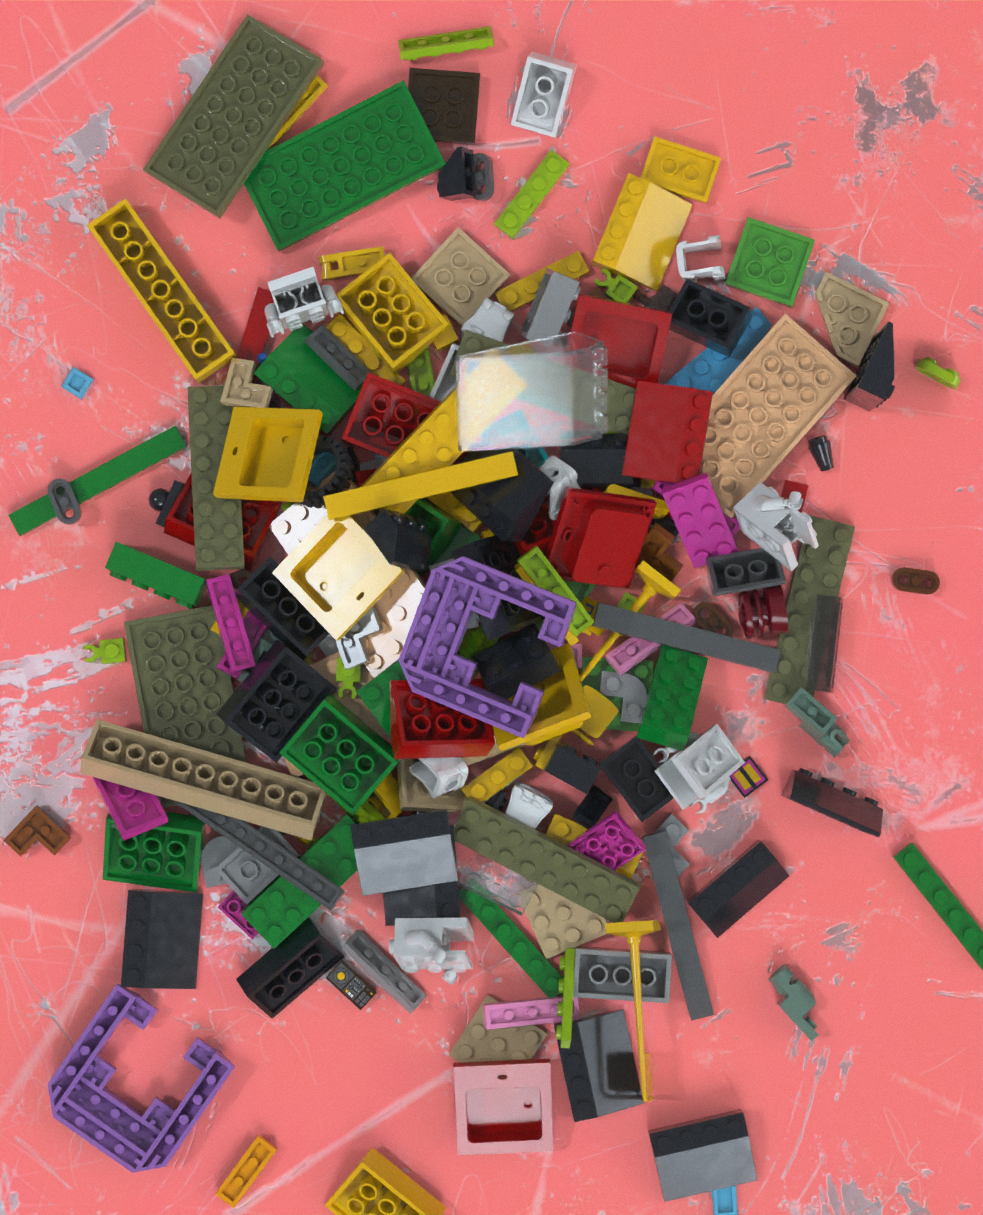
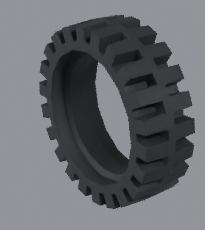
(341, 475)

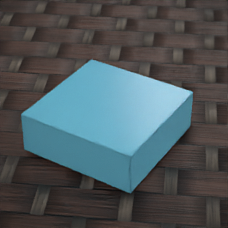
(77, 383)

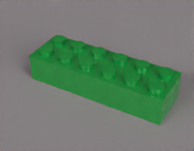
(283, 905)

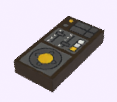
(351, 984)

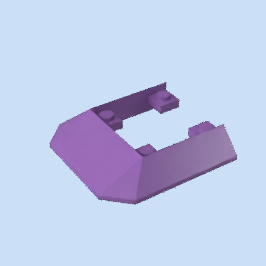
(440, 625)
(110, 1122)

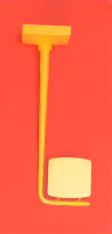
(600, 707)
(633, 932)

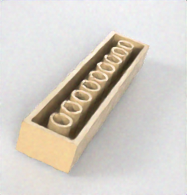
(203, 779)

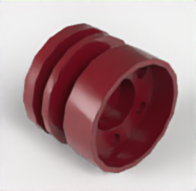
(763, 611)

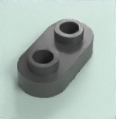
(483, 177)
(64, 502)

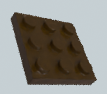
(447, 103)

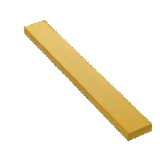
(420, 486)

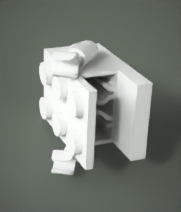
(299, 300)
(775, 522)
(700, 768)
(426, 945)

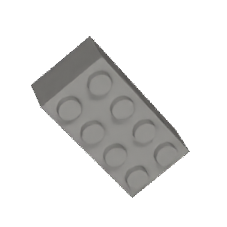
(608, 974)

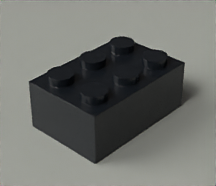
(709, 318)
(514, 661)
(571, 768)
(634, 776)

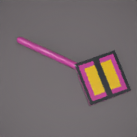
(748, 777)

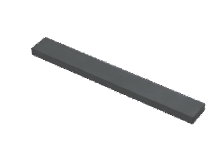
(686, 638)
(271, 855)
(678, 925)

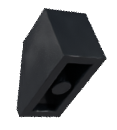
(457, 176)

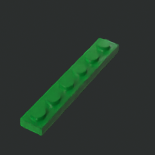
(942, 901)
(513, 941)

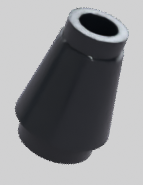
(821, 451)

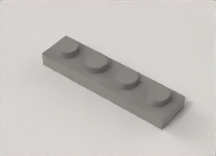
(384, 971)

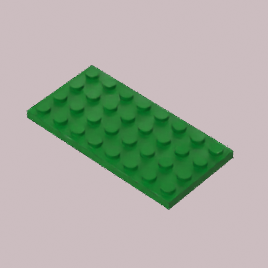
(342, 166)

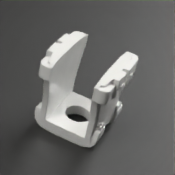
(712, 243)
(490, 320)
(563, 477)
(440, 774)
(528, 805)

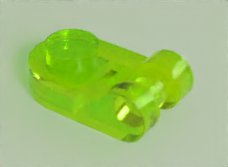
(472, 643)

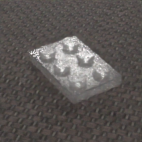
(497, 883)

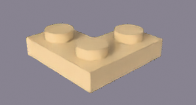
(240, 390)

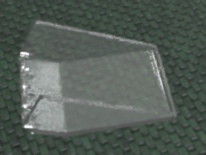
(533, 394)

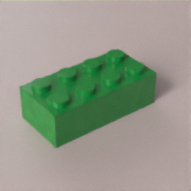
(157, 574)
(672, 698)

